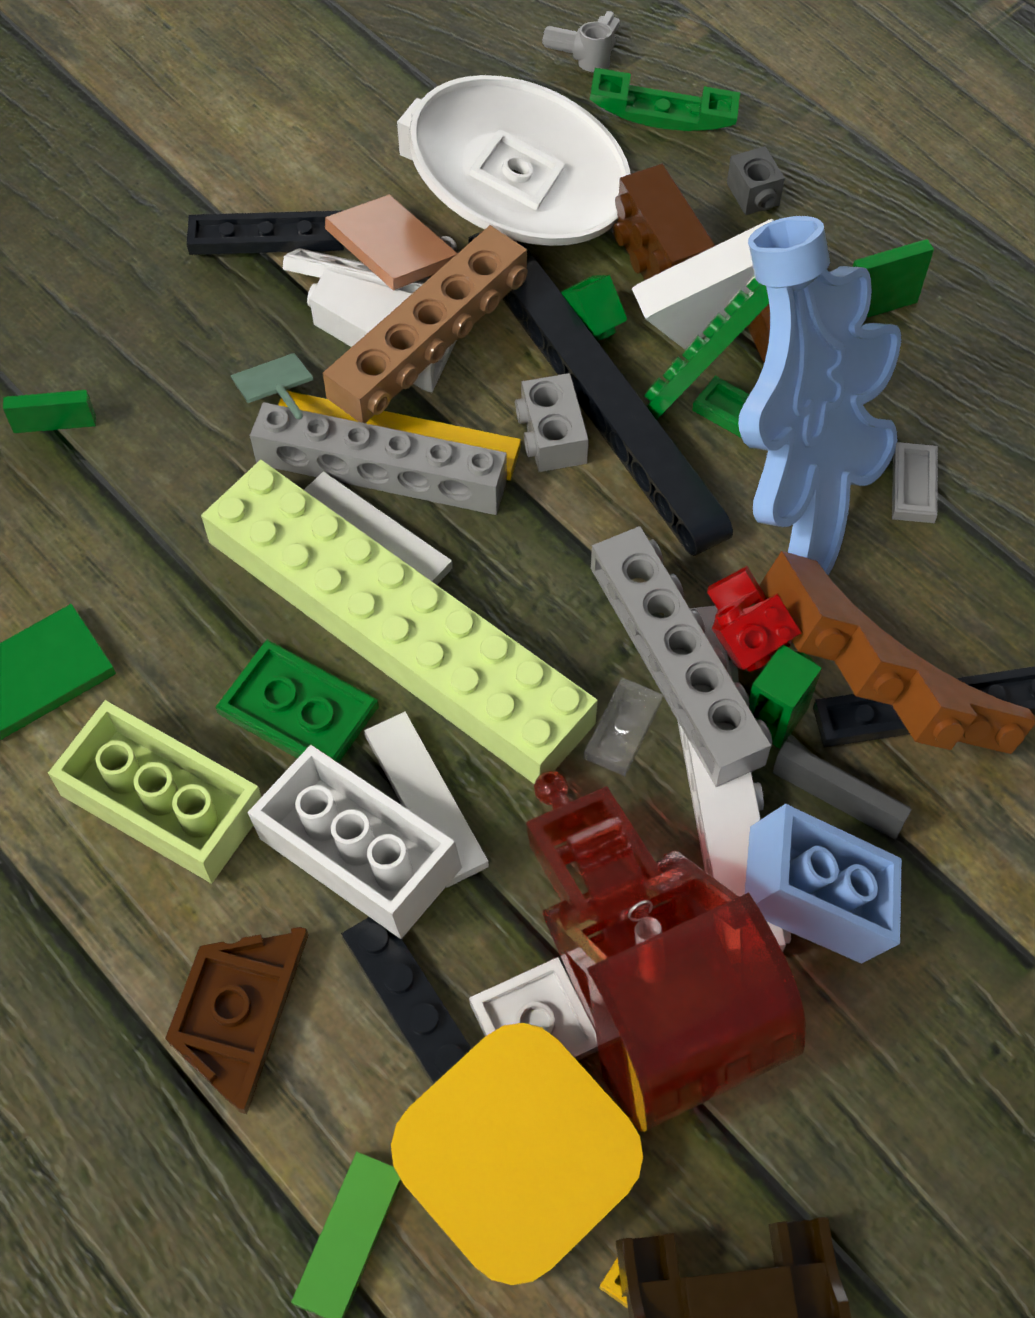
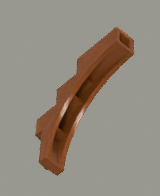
(881, 669)

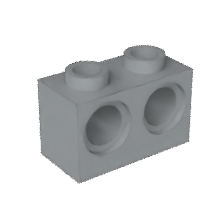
(552, 413)

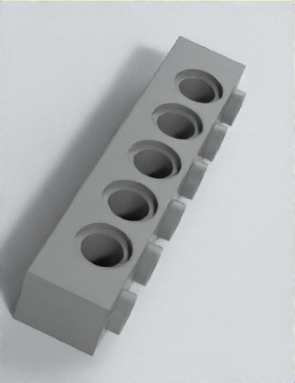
(381, 458)
(722, 752)

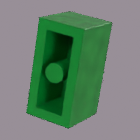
(784, 692)

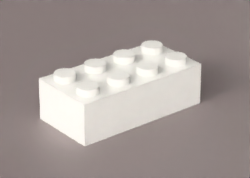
(356, 840)

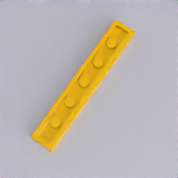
(418, 426)

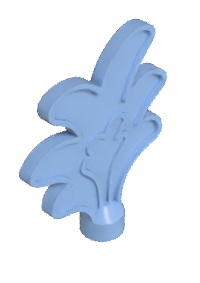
(815, 387)

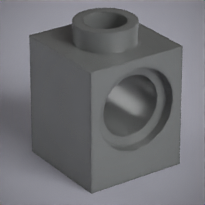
(755, 180)

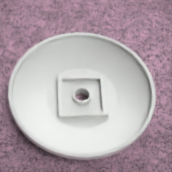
(485, 126)

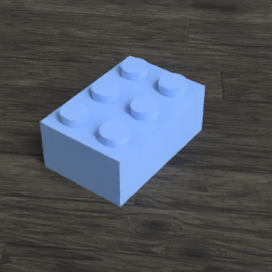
(824, 884)

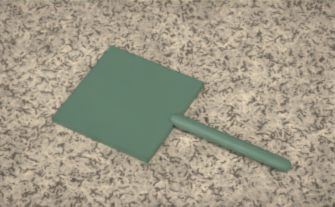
(272, 379)

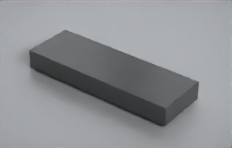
(841, 790)

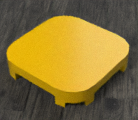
(516, 1153)

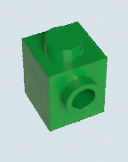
(596, 305)

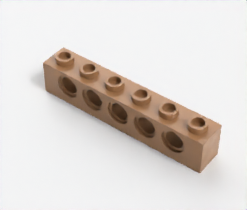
(425, 325)

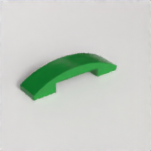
(661, 108)

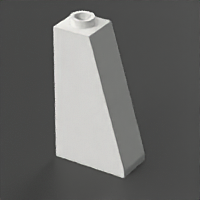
(693, 292)
(353, 307)

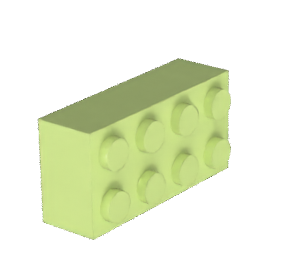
(156, 790)

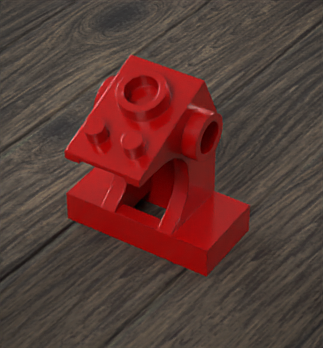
(752, 632)

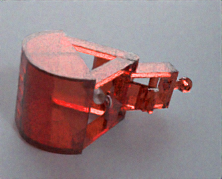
(673, 991)

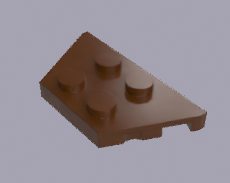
(234, 1010)

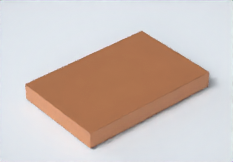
(390, 241)

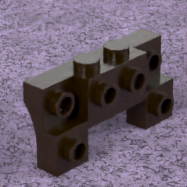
(799, 1286)

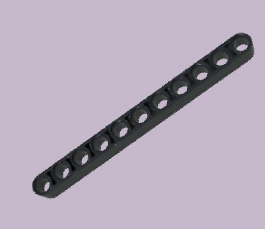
(618, 412)

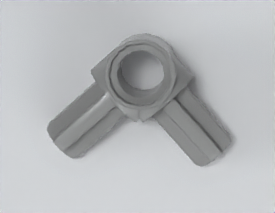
(589, 45)

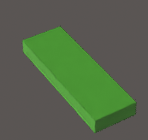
(347, 1238)

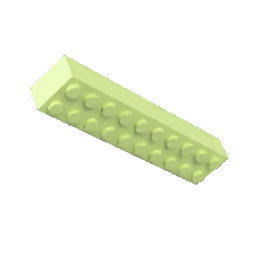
(401, 622)

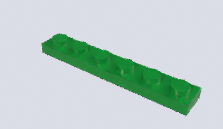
(702, 352)

